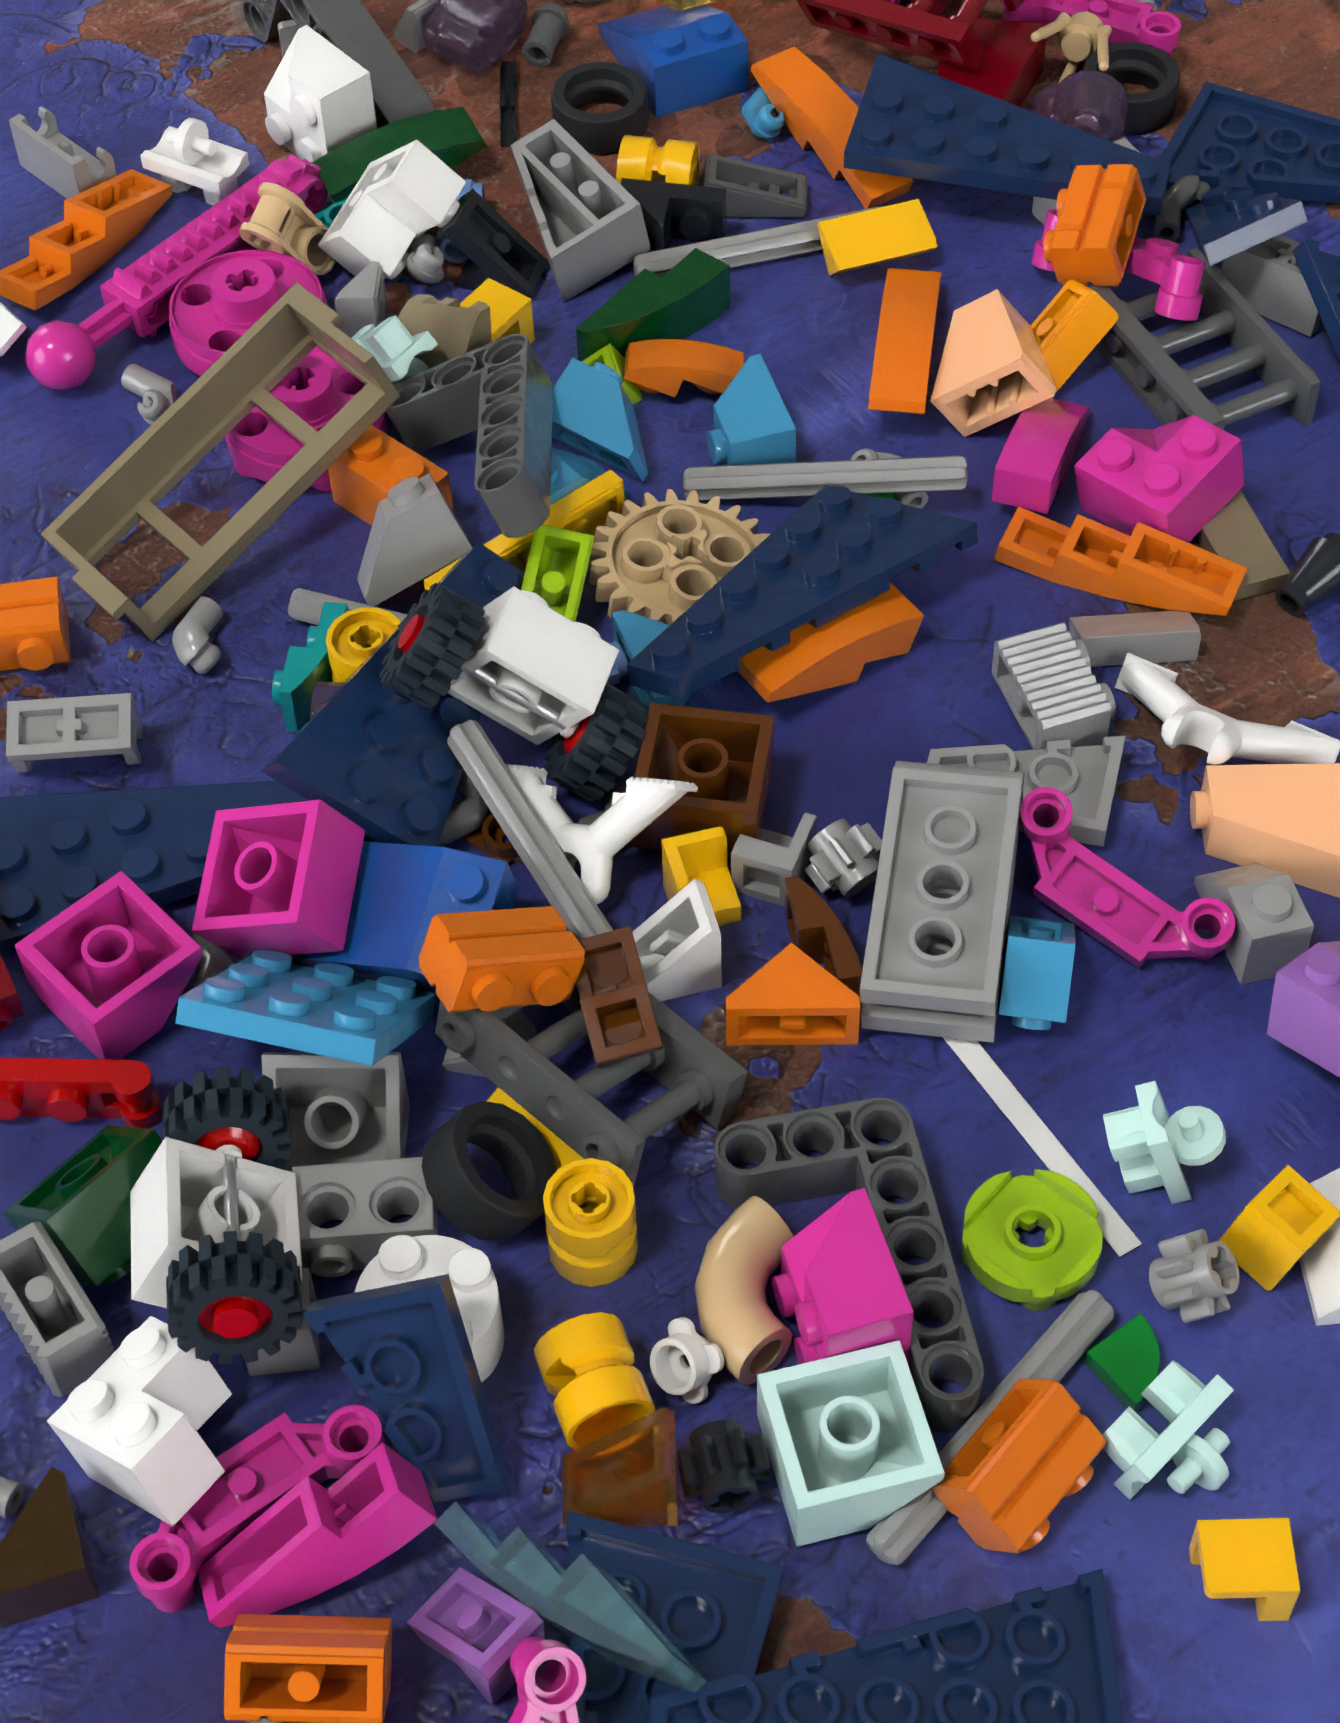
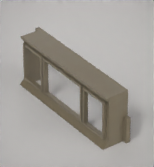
(191, 430)

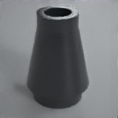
(1313, 576)

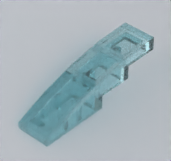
(576, 1600)

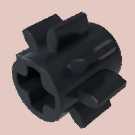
(723, 1466)

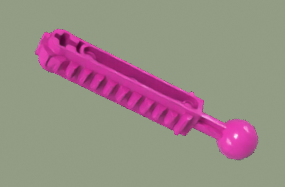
(140, 295)

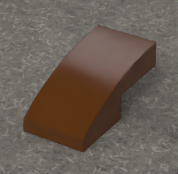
(820, 933)
(616, 998)

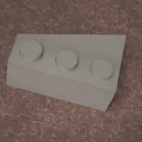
(578, 209)

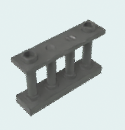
(1173, 391)
(688, 1066)

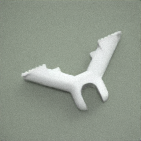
(1215, 732)
(598, 842)

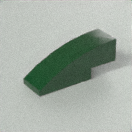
(444, 132)
(659, 306)

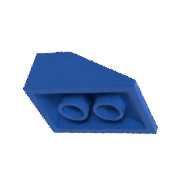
(681, 55)
(398, 896)

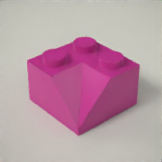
(1161, 477)
(279, 879)
(110, 967)
(842, 1284)

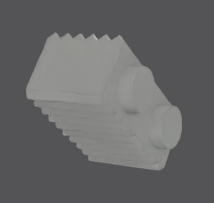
(1052, 687)
(50, 1310)

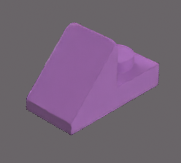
(476, 1630)

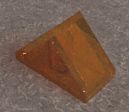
(626, 1474)

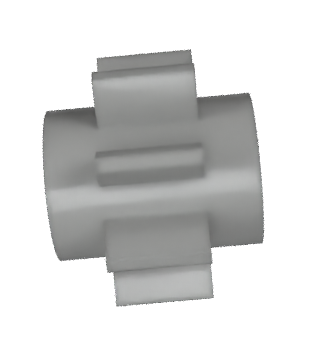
(844, 857)
(1194, 1275)

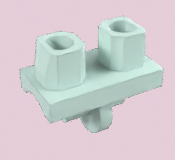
(395, 348)
(1154, 1144)
(1143, 1451)

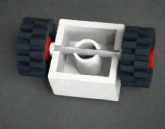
(526, 673)
(221, 1219)

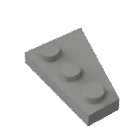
(1082, 773)

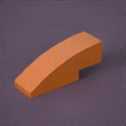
(834, 651)

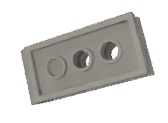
(942, 901)

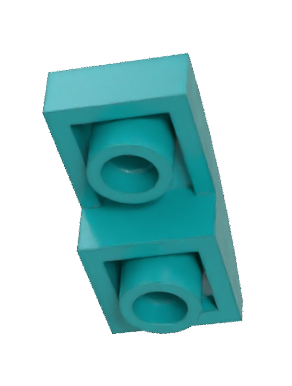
(303, 669)

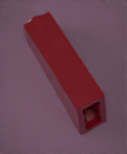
(1010, 61)

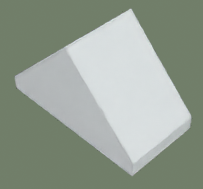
(681, 946)

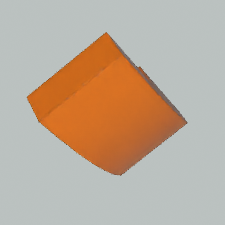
(665, 363)

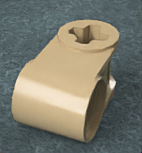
(287, 227)

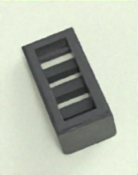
(755, 188)

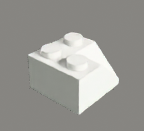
(318, 98)

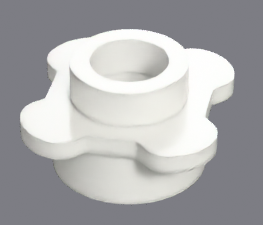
(685, 1361)

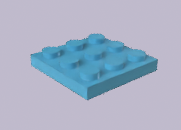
(308, 1007)

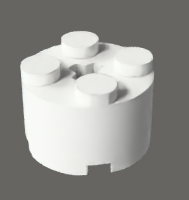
(471, 1276)

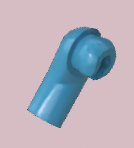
(760, 116)

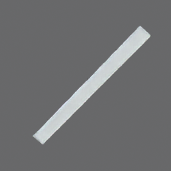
(1041, 1138)

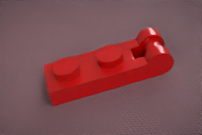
(79, 1090)

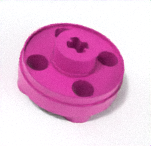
(228, 296)
(313, 392)

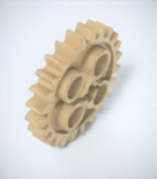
(667, 553)

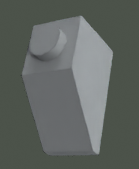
(409, 539)
(1268, 915)

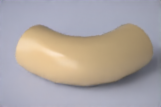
(733, 1292)

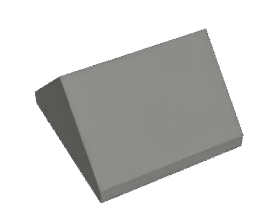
(341, 1107)

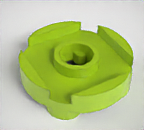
(1027, 1273)

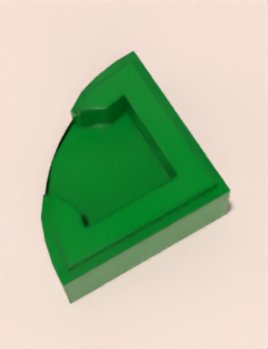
(1127, 1361)

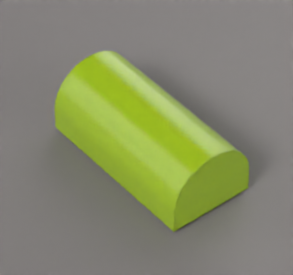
(558, 568)

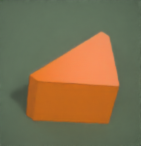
(792, 1004)

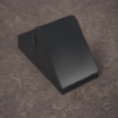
(679, 211)
(492, 248)

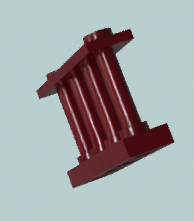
(904, 28)

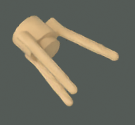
(1078, 39)

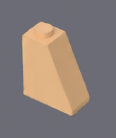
(989, 366)
(1274, 818)

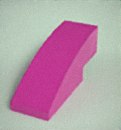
(1039, 454)
(318, 1538)

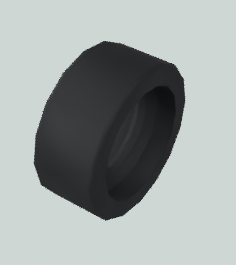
(1144, 66)
(594, 84)
(460, 1190)

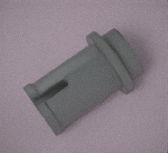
(548, 26)

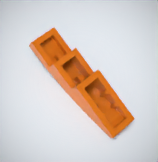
(822, 118)
(92, 233)
(905, 341)
(1136, 569)

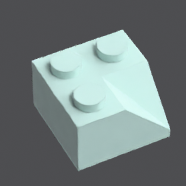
(846, 1440)

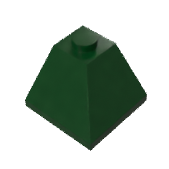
(88, 1202)

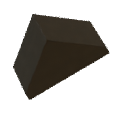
(45, 1555)

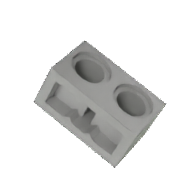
(365, 1200)

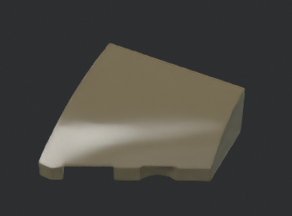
(452, 326)

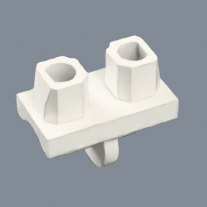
(190, 158)

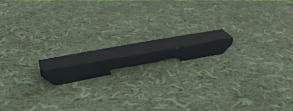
(507, 102)

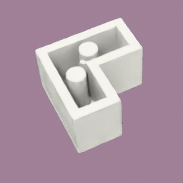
(391, 206)
(140, 1423)

